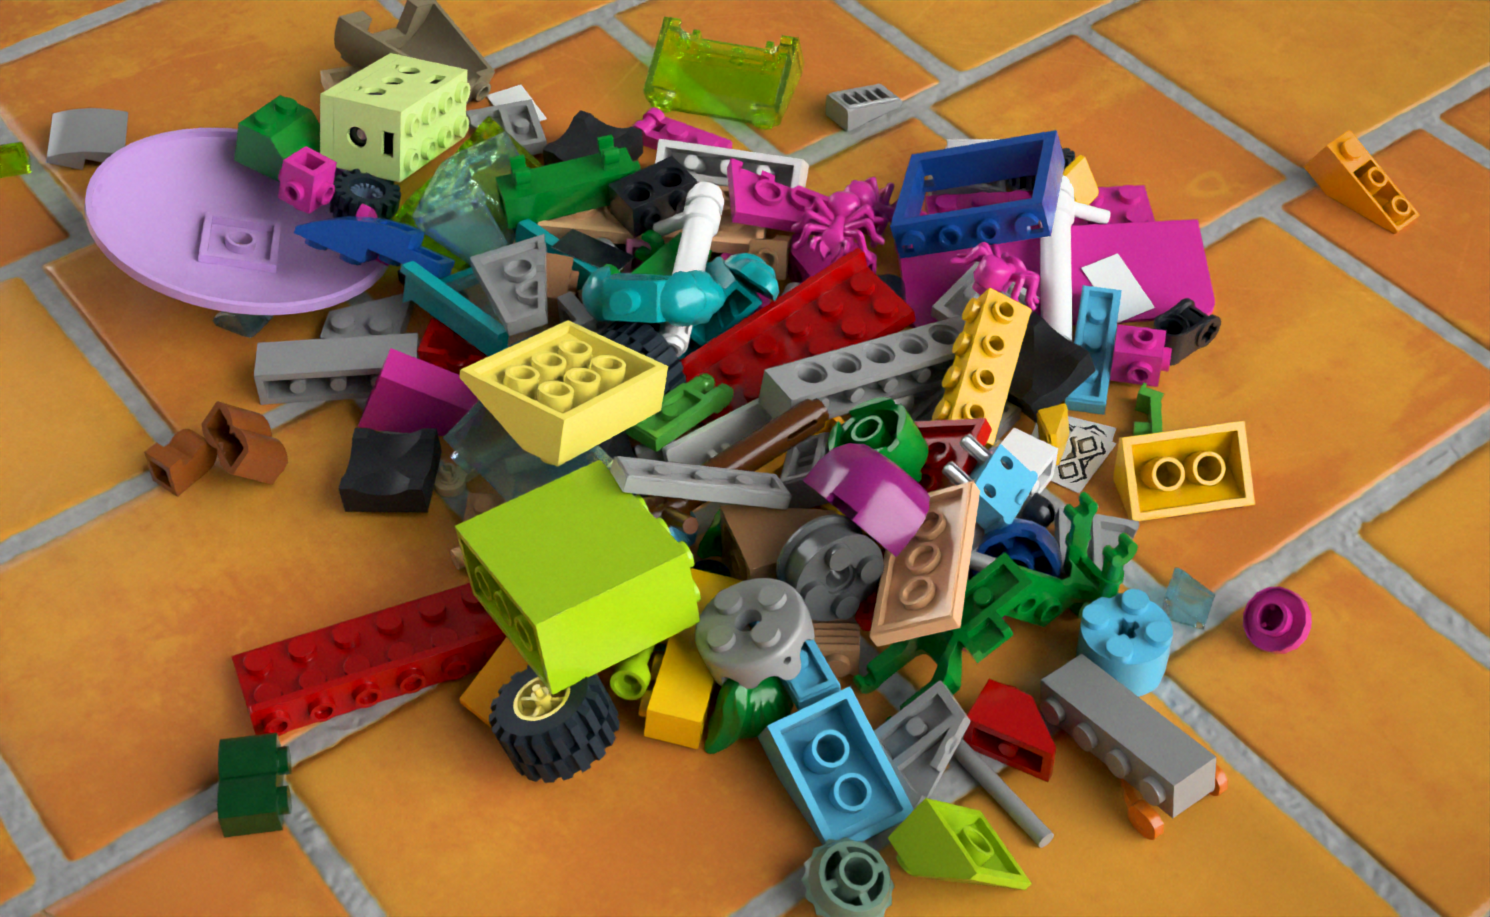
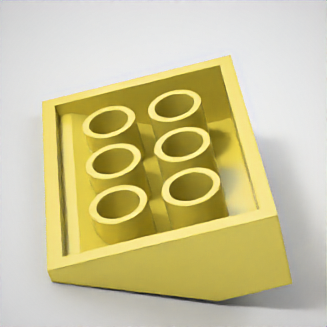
(567, 390)

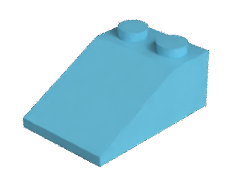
(836, 769)

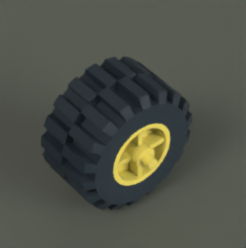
(553, 733)

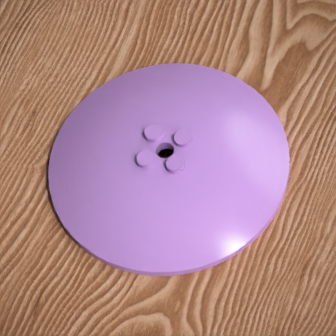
(181, 204)

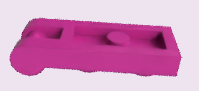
(657, 126)

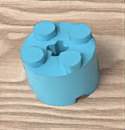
(1127, 639)

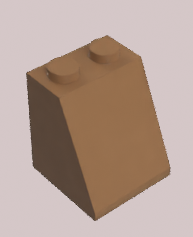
(756, 536)

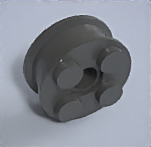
(831, 566)

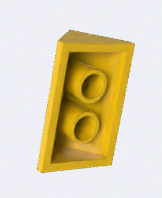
(1184, 471)

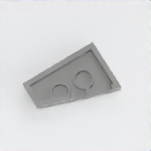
(516, 283)

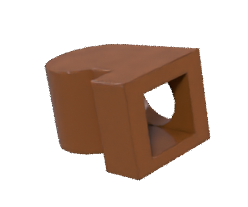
(180, 461)

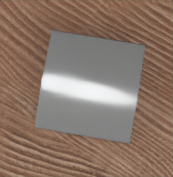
(85, 135)

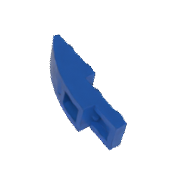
(367, 237)

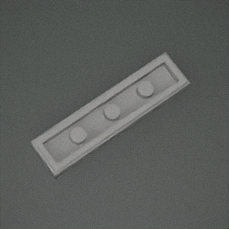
(700, 483)

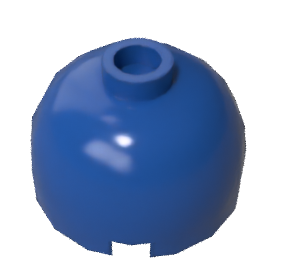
(1026, 545)

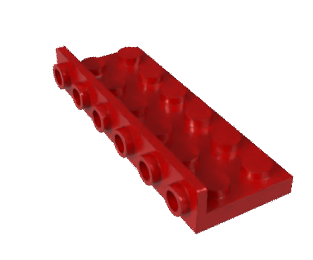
(822, 314)
(366, 660)

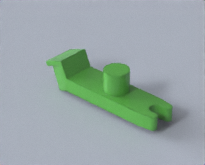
(1148, 403)

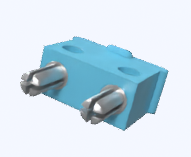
(1001, 482)

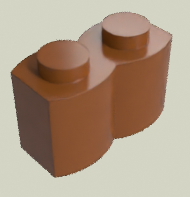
(244, 443)

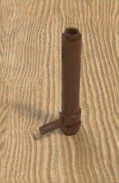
(747, 455)

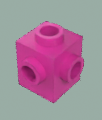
(307, 180)
(1139, 355)

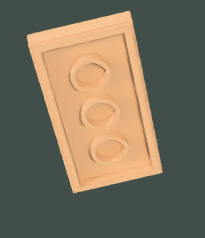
(927, 581)

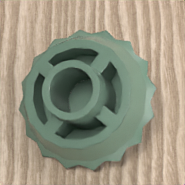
(847, 880)

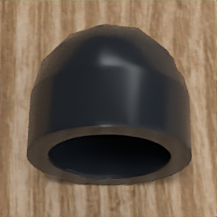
(1039, 510)

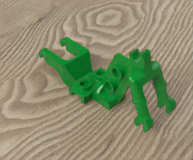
(1014, 592)

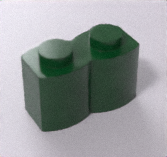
(251, 784)

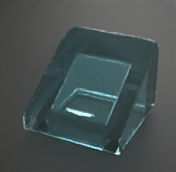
(241, 324)
(1187, 600)

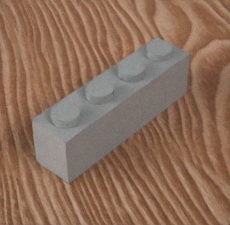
(324, 367)
(1128, 735)

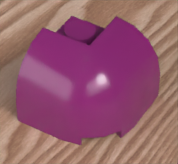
(871, 493)

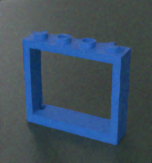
(974, 165)

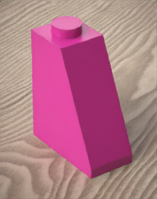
(415, 396)

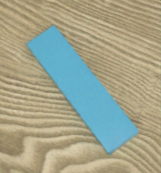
(1096, 334)

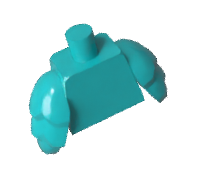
(741, 277)
(648, 298)

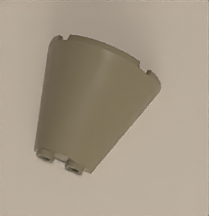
(421, 33)

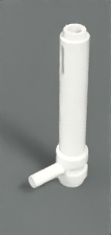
(699, 225)
(1056, 259)

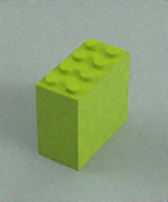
(579, 575)

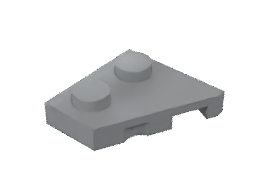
(516, 119)
(923, 740)

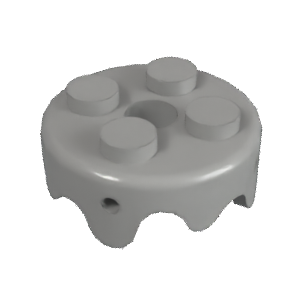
(772, 644)

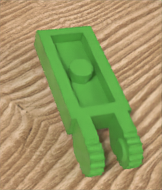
(681, 411)

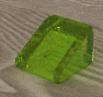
(14, 160)

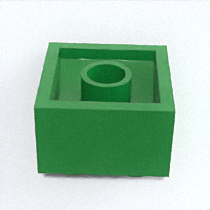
(275, 134)

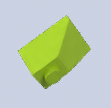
(955, 846)

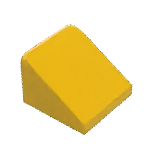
(1082, 180)
(1054, 427)

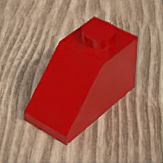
(1011, 730)

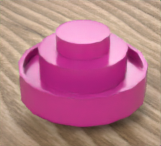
(1277, 620)

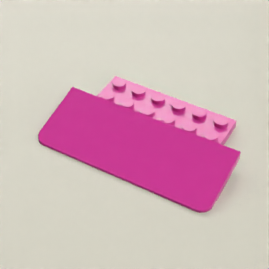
(1161, 255)

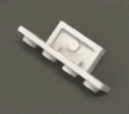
(717, 435)

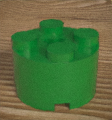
(887, 430)

